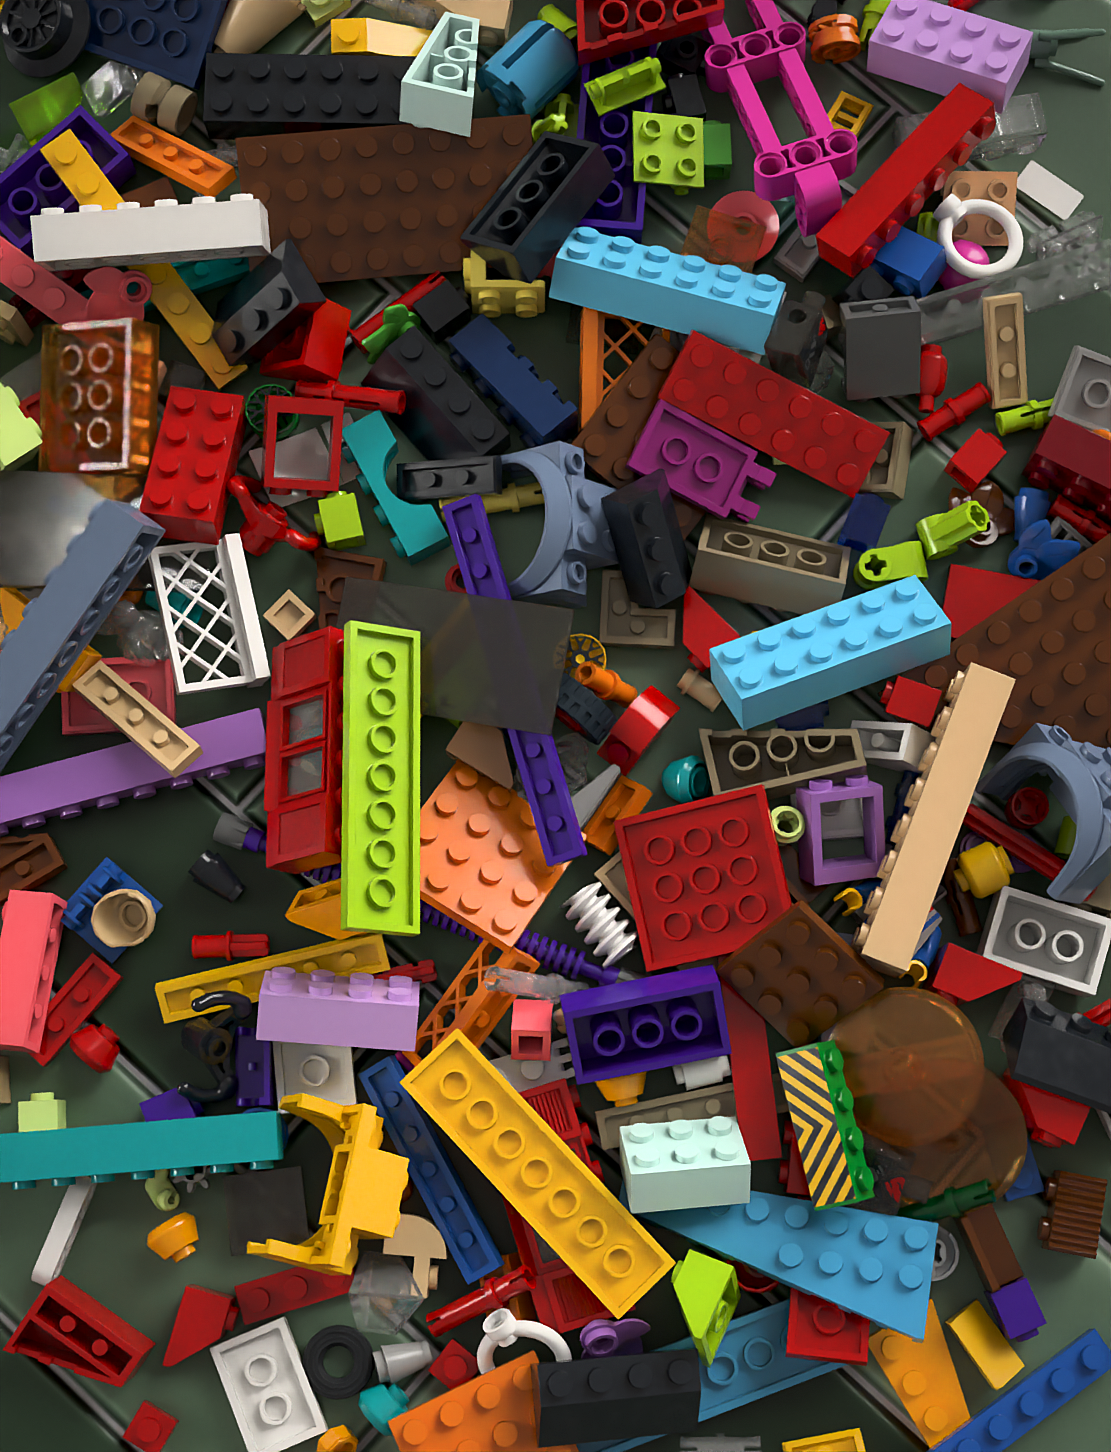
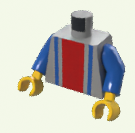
(930, 936)

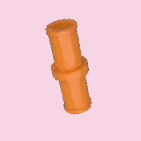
(606, 684)

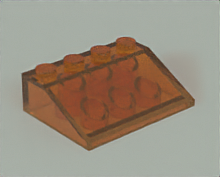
(99, 397)

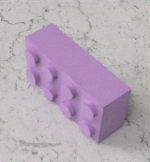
(946, 46)
(338, 1009)

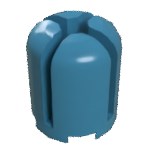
(529, 69)

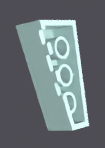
(442, 78)

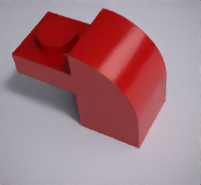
(638, 729)

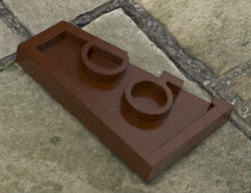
(332, 572)

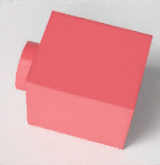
(531, 1030)

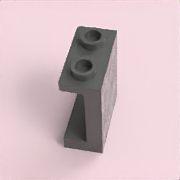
(881, 348)

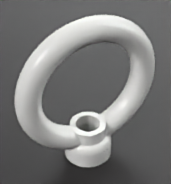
(952, 212)
(504, 1329)

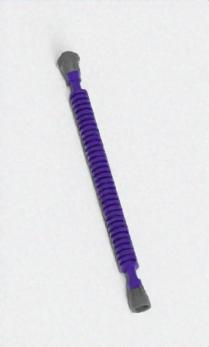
(241, 834)

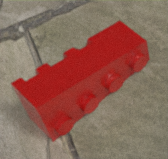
(626, 25)

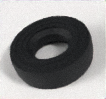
(363, 1362)

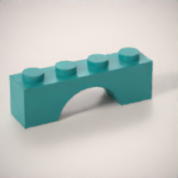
(415, 527)

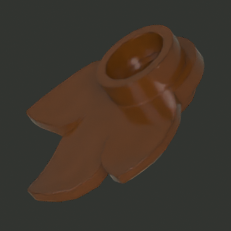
(992, 499)

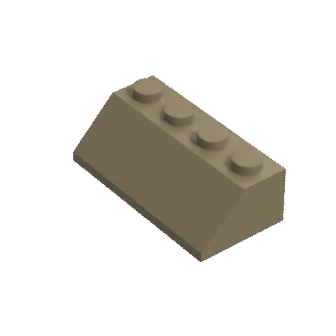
(768, 566)

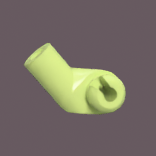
(162, 1191)

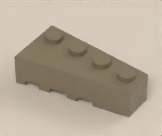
(780, 758)

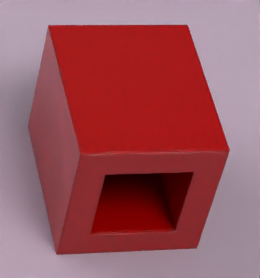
(975, 460)
(910, 700)

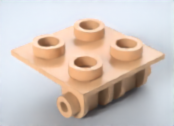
(986, 185)

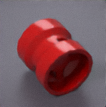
(1033, 804)

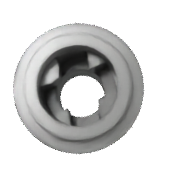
(401, 1360)

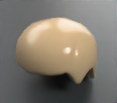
(123, 918)

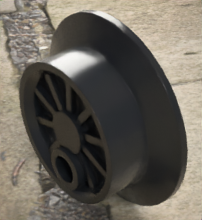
(44, 34)

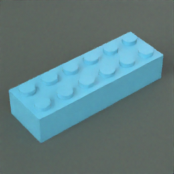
(666, 289)
(830, 652)

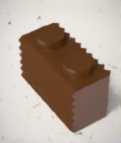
(1072, 1213)

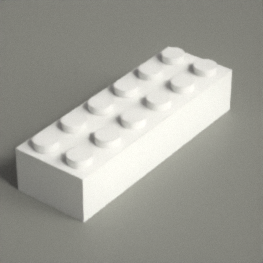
(150, 233)

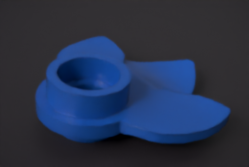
(1040, 550)

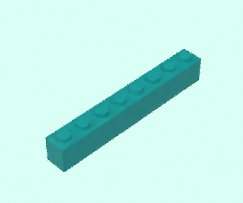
(141, 1149)

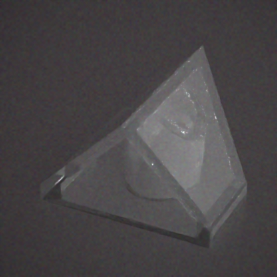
(383, 1293)

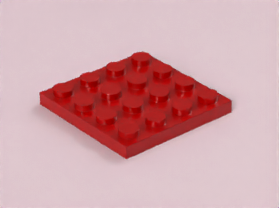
(702, 876)

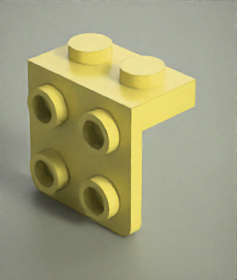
(501, 296)

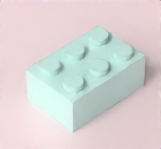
(684, 1164)

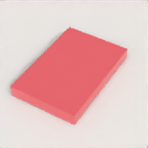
(152, 682)

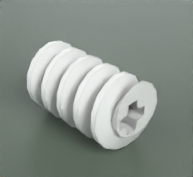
(601, 924)

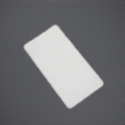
(1048, 190)

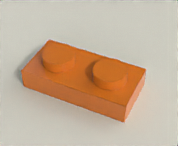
(623, 801)

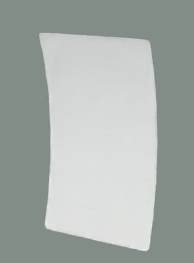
(304, 458)

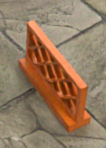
(592, 358)

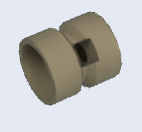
(168, 105)

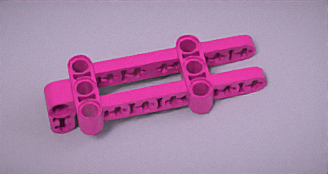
(802, 168)

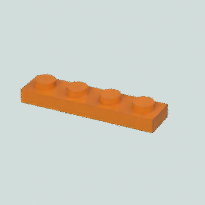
(174, 157)

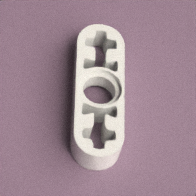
(63, 1230)

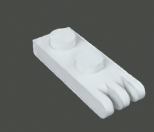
(533, 1073)

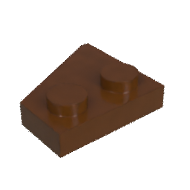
(27, 862)

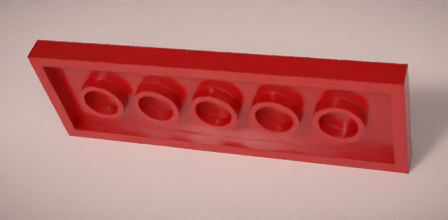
(773, 414)

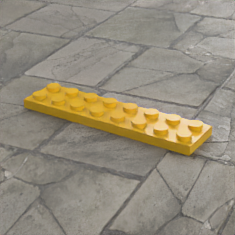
(538, 1173)

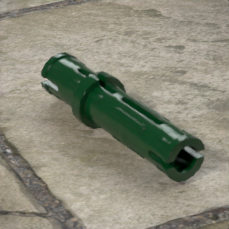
(951, 1202)

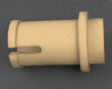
(700, 689)

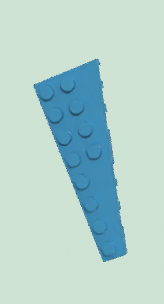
(840, 1254)

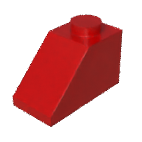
(703, 629)
(200, 1321)

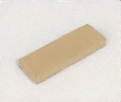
(1005, 350)

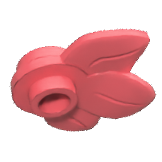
(111, 295)

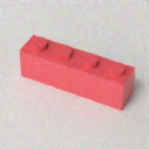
(27, 966)

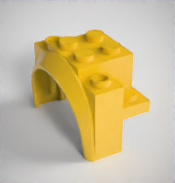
(360, 1190)

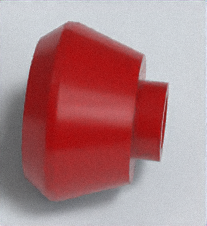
(96, 1047)

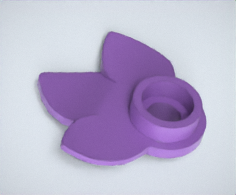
(612, 1338)

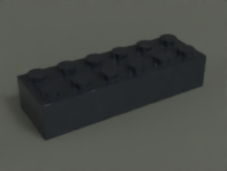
(300, 93)

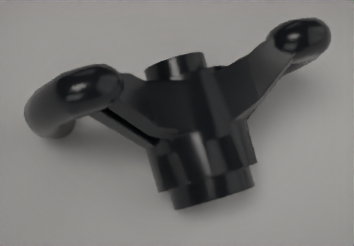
(212, 1044)

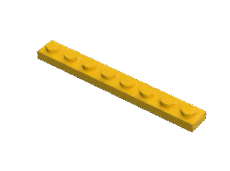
(169, 290)

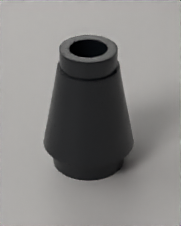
(216, 876)

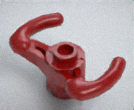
(265, 522)

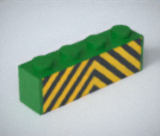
(825, 1125)

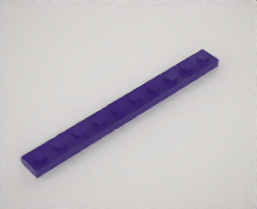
(534, 752)

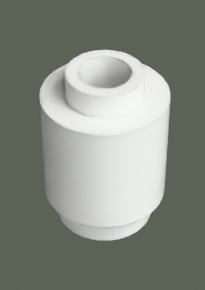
(702, 1072)

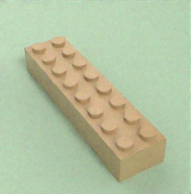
(934, 819)

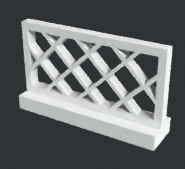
(241, 616)

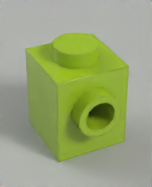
(340, 521)

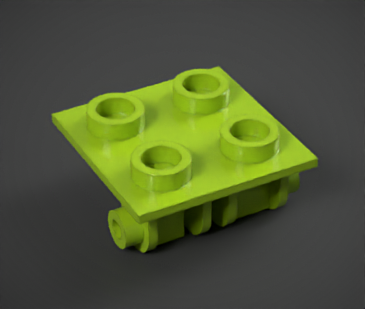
(668, 150)

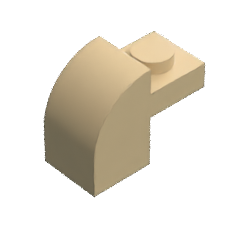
(423, 1240)

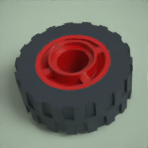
(583, 711)

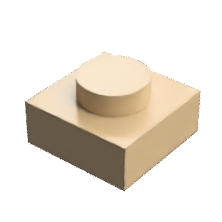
(289, 615)

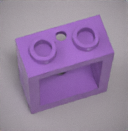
(848, 868)

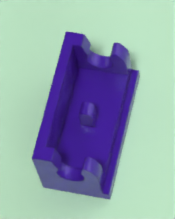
(254, 1069)

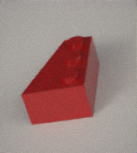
(80, 1334)

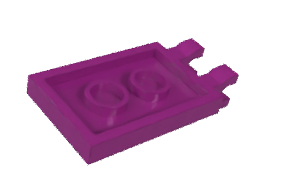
(699, 462)

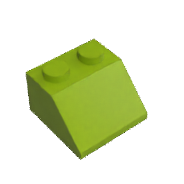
(707, 1300)

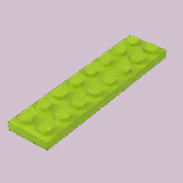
(381, 780)

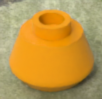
(623, 1089)
(174, 1237)

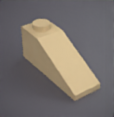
(493, 16)

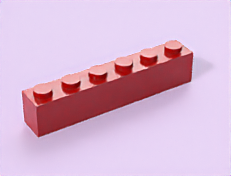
(906, 180)

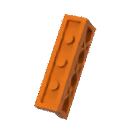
(476, 1013)

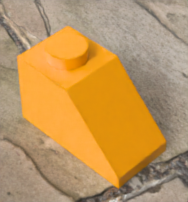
(320, 910)

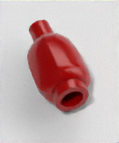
(932, 376)

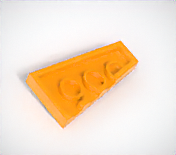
(923, 1378)

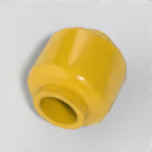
(983, 870)

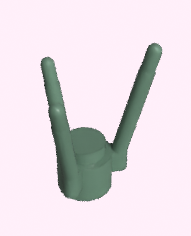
(1045, 44)

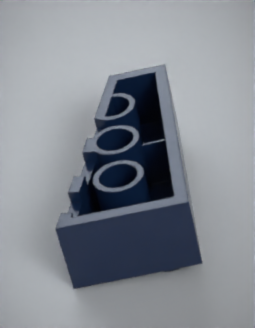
(512, 384)

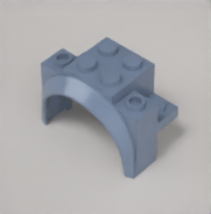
(574, 527)
(1082, 787)

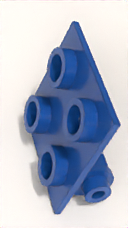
(79, 910)

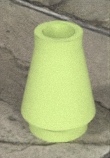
(791, 821)

